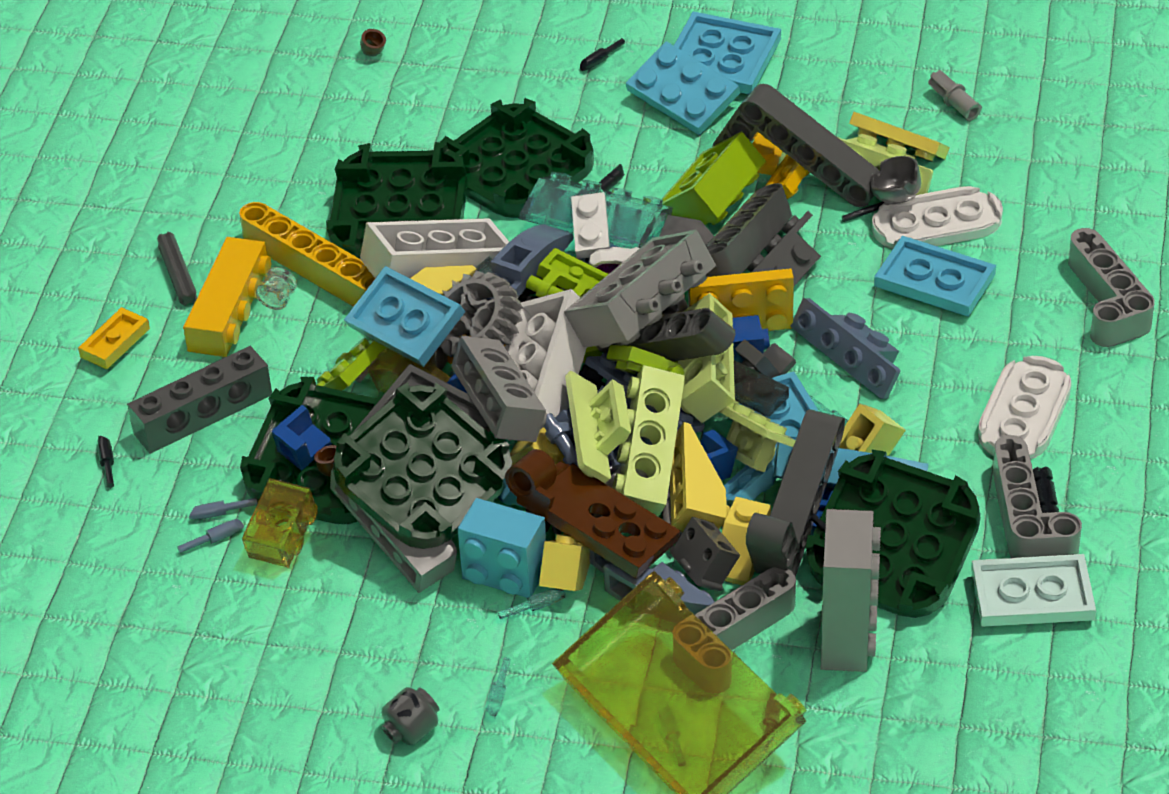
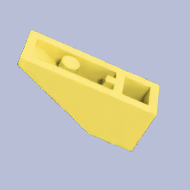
(695, 483)

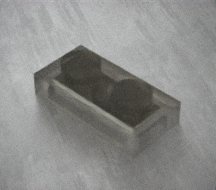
(758, 390)

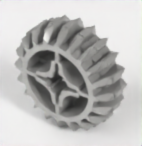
(483, 318)

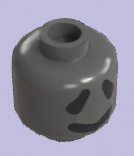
(409, 716)

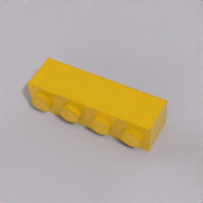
(226, 297)

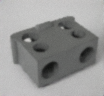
(705, 554)

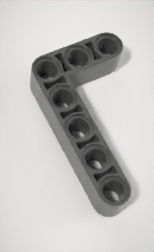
(804, 141)
(749, 230)
(684, 336)
(783, 535)

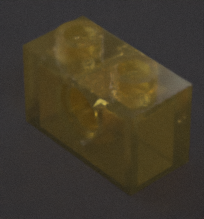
(279, 504)

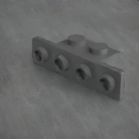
(788, 251)

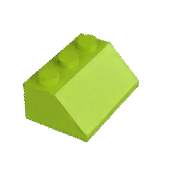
(715, 180)

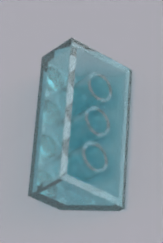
(630, 219)

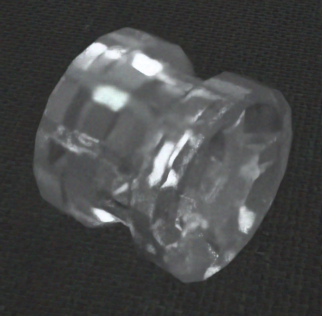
(276, 288)

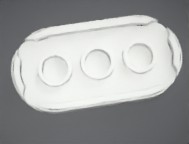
(939, 217)
(1026, 404)

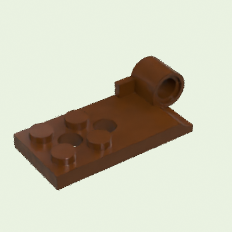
(570, 497)

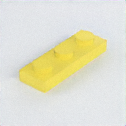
(925, 147)

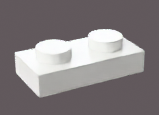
(590, 224)

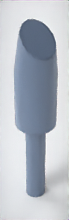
(218, 508)
(214, 534)

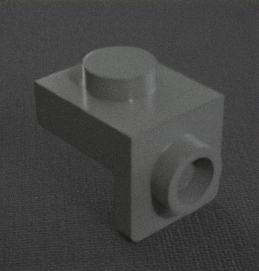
(770, 363)

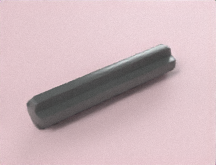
(177, 268)

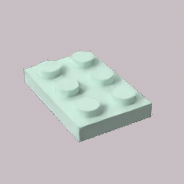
(1033, 590)

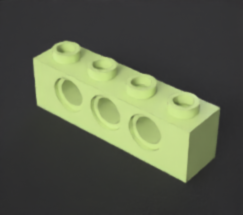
(709, 378)
(664, 393)

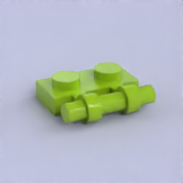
(564, 271)
(632, 360)
(351, 365)

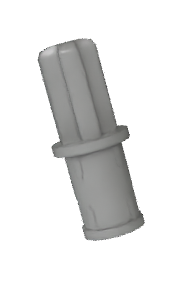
(954, 95)

